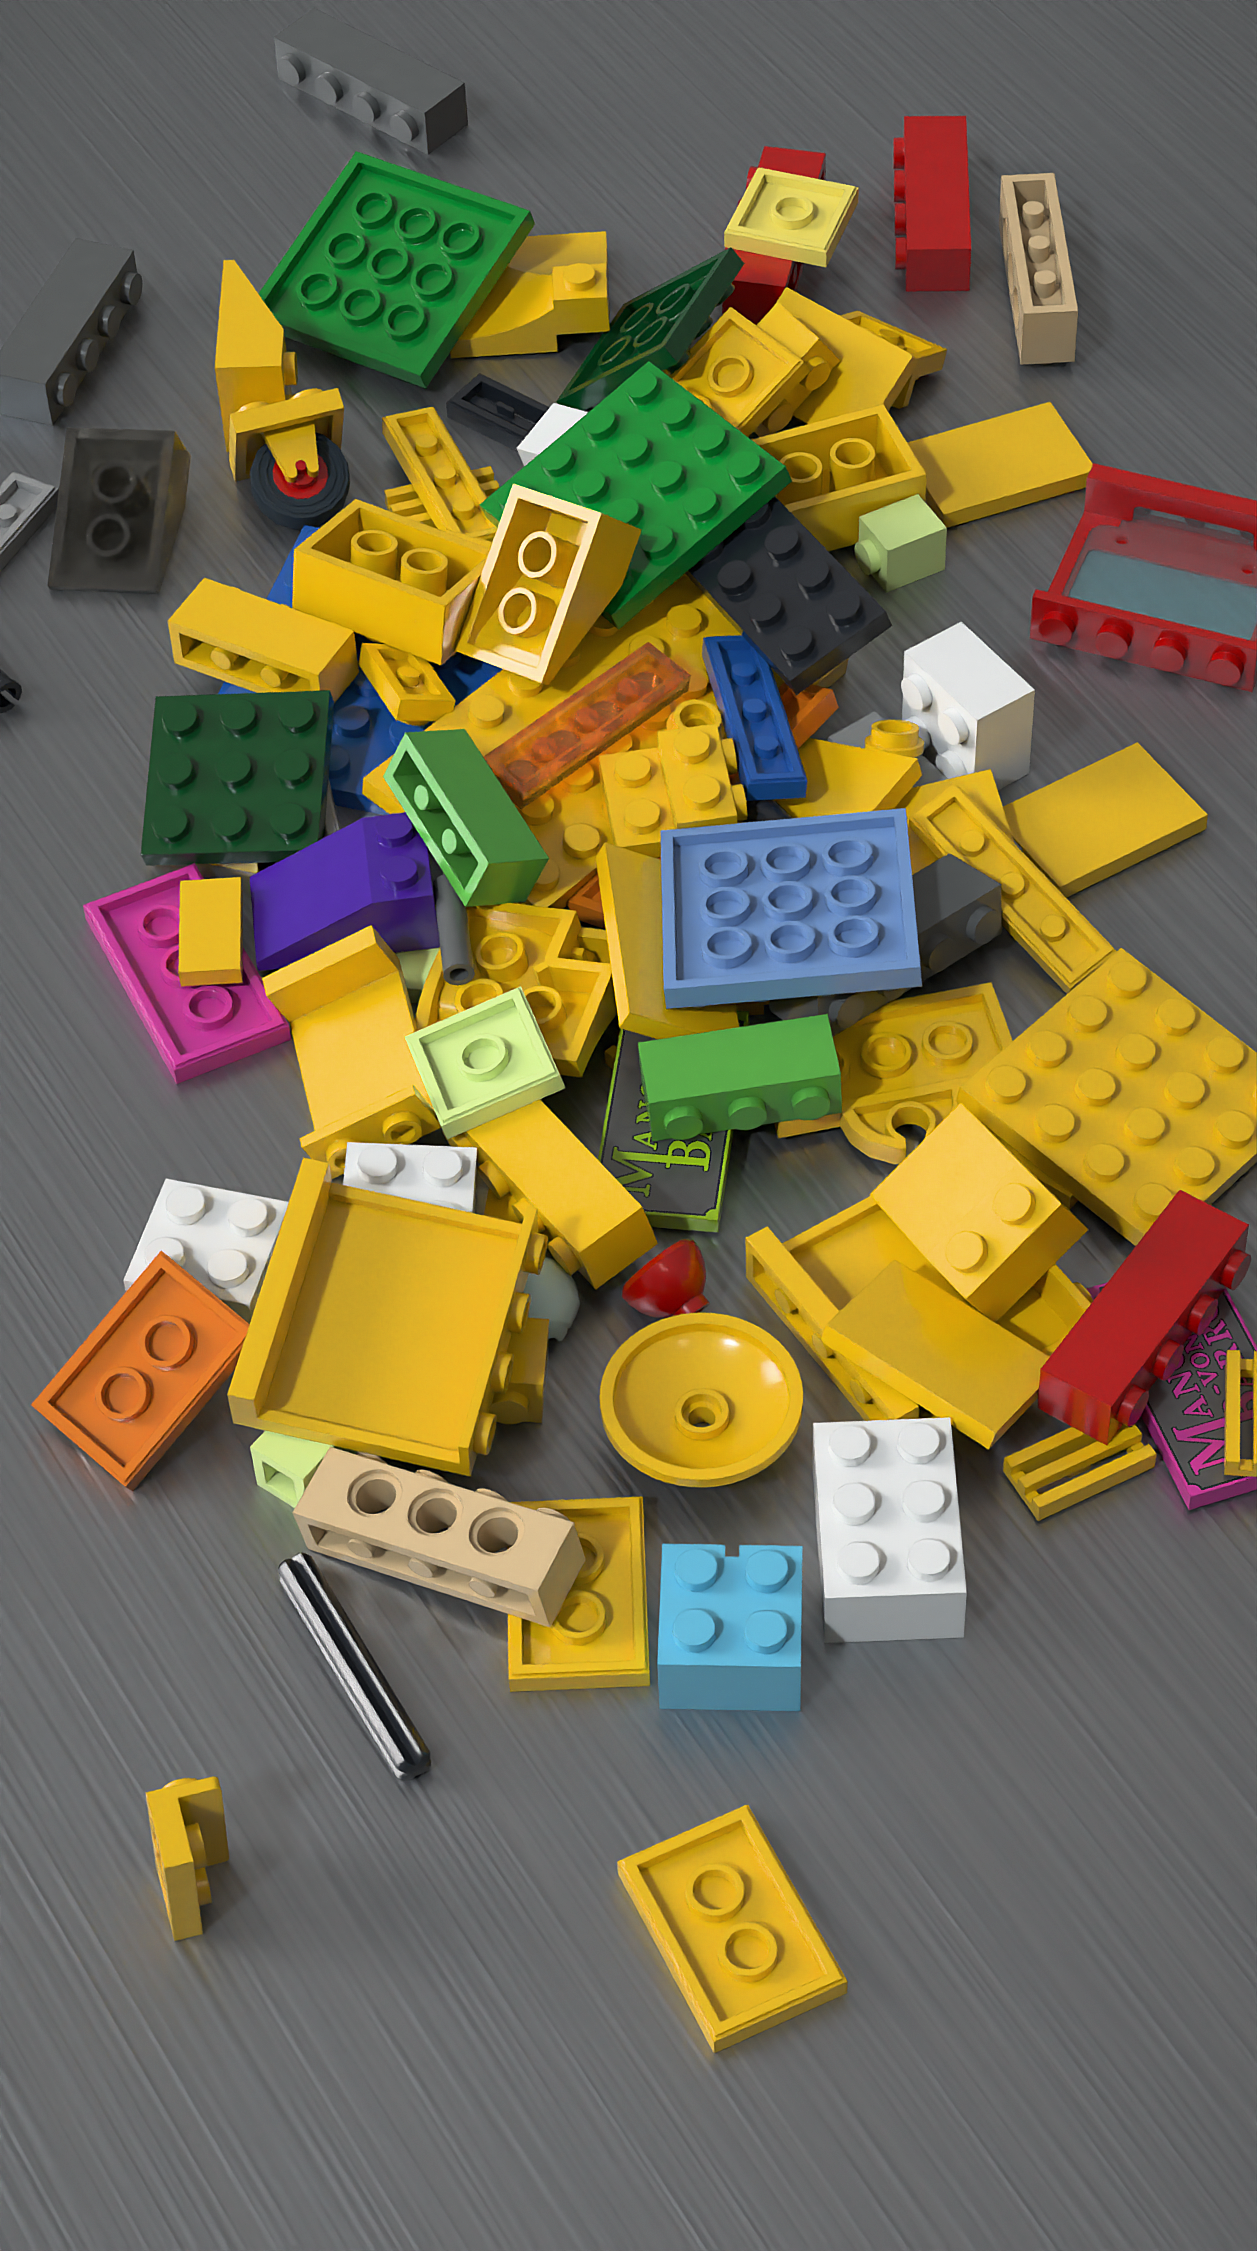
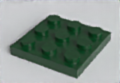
(654, 329)
(237, 777)

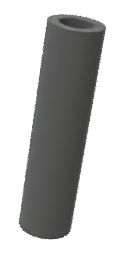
(453, 933)

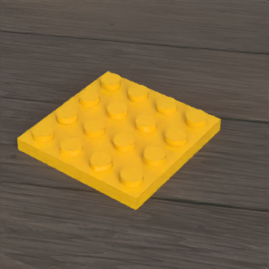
(1125, 1097)

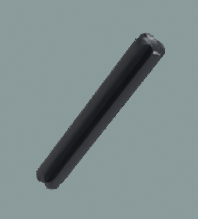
(355, 1667)

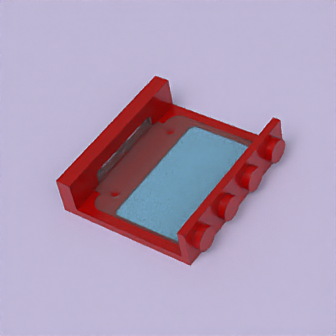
(1158, 579)

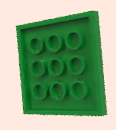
(393, 268)
(658, 465)

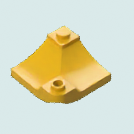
(545, 291)
(555, 963)

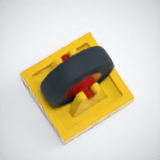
(292, 457)

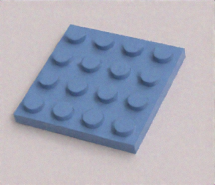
(788, 909)

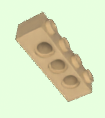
(1038, 269)
(524, 1581)

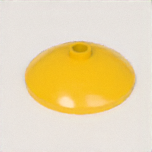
(694, 1373)

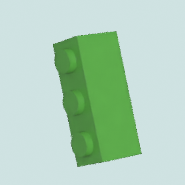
(465, 817)
(740, 1077)

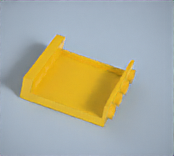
(833, 1261)
(385, 1324)

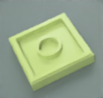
(484, 1062)

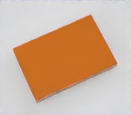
(145, 1371)

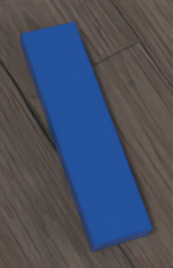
(754, 719)

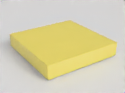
(791, 217)

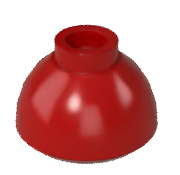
(669, 1283)

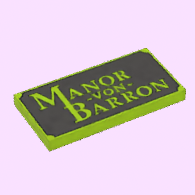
(671, 1178)

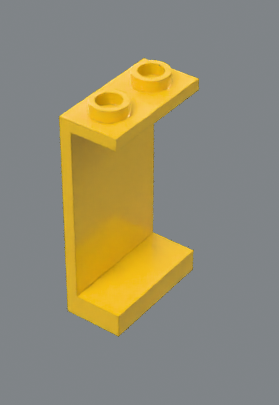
(351, 1046)

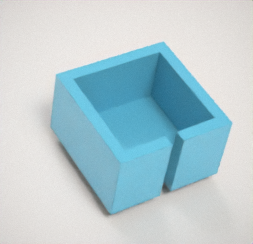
(730, 1628)

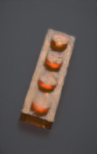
(586, 724)

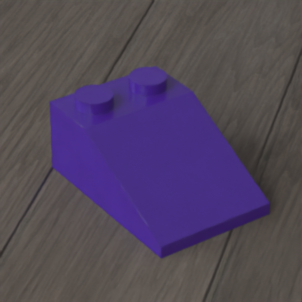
(341, 884)

